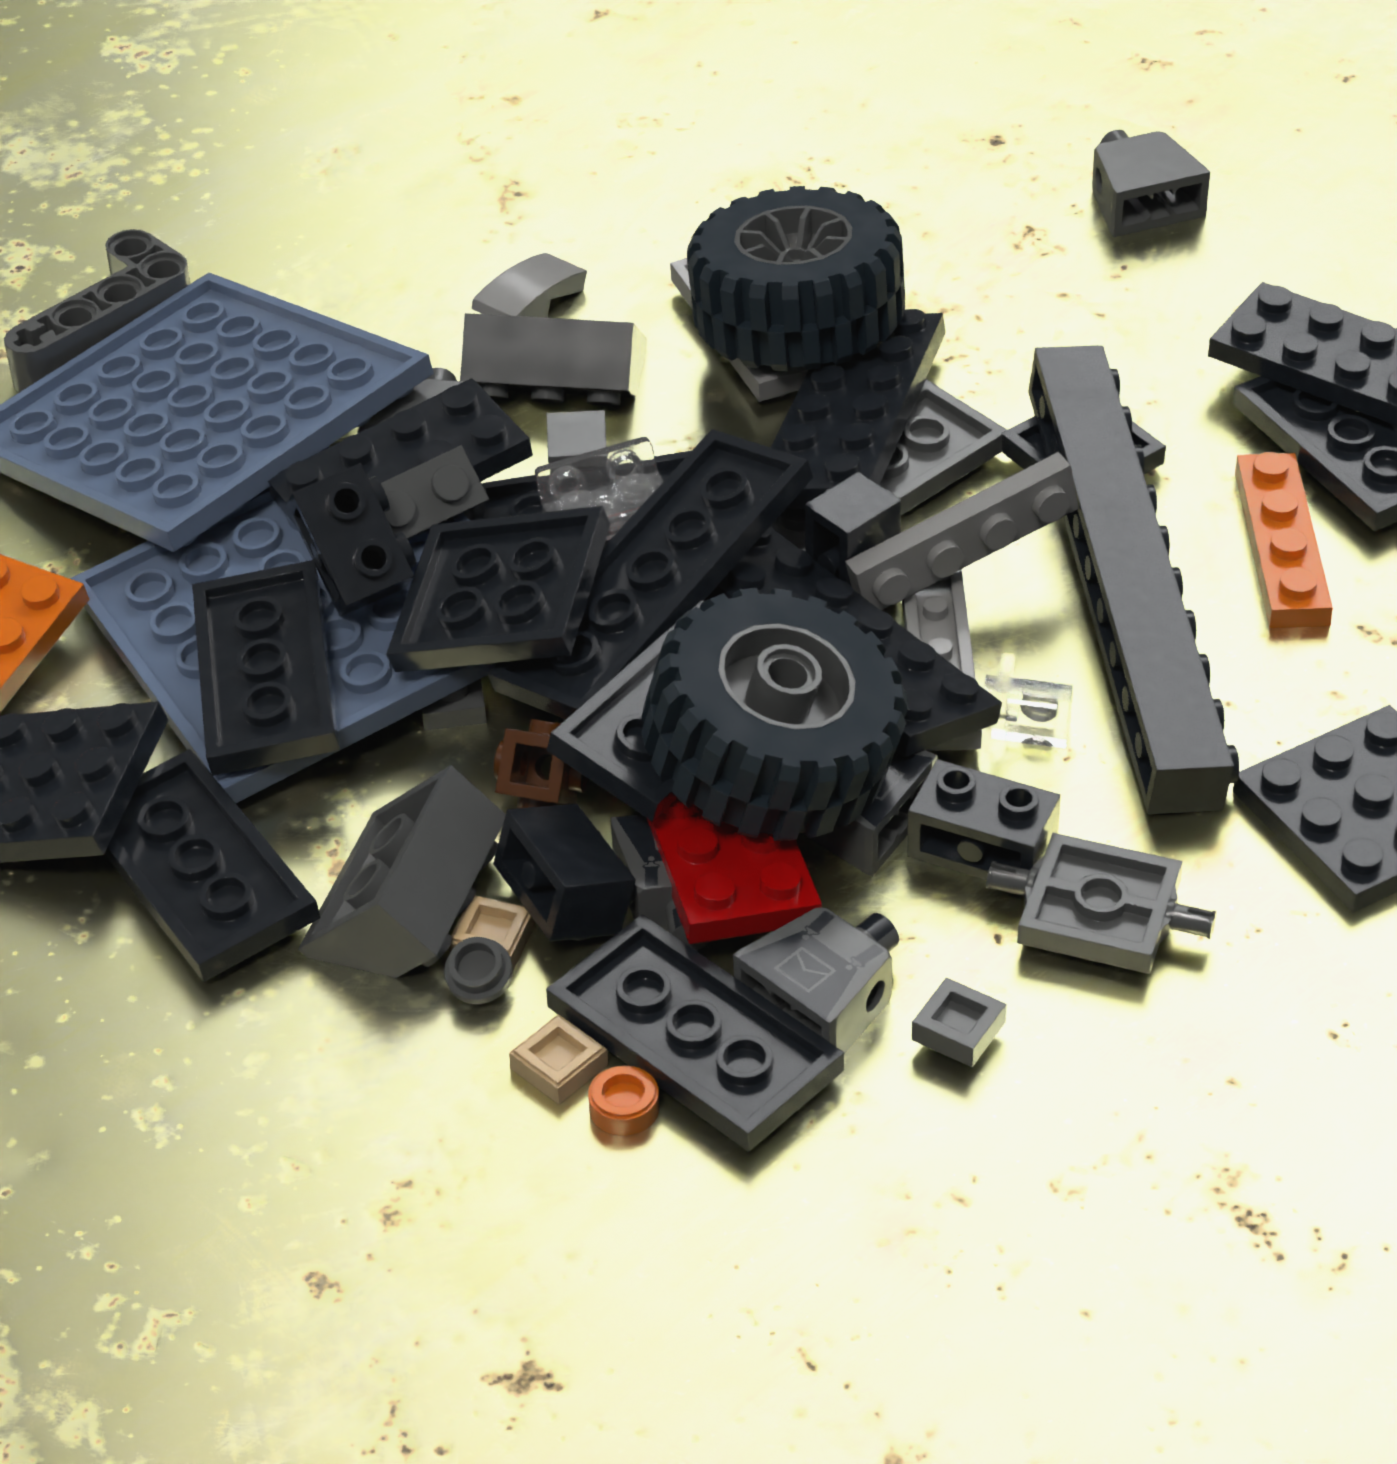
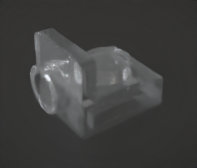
(1031, 709)

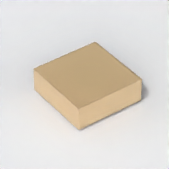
(497, 921)
(558, 1059)

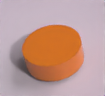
(623, 1100)

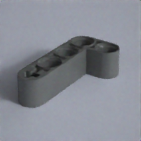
(141, 277)

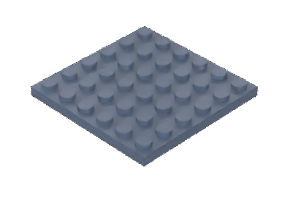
(198, 408)
(149, 619)

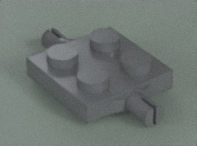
(1100, 902)

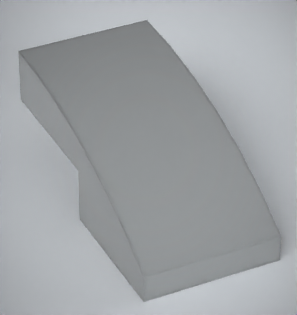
(529, 287)

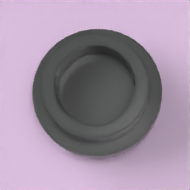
(478, 970)

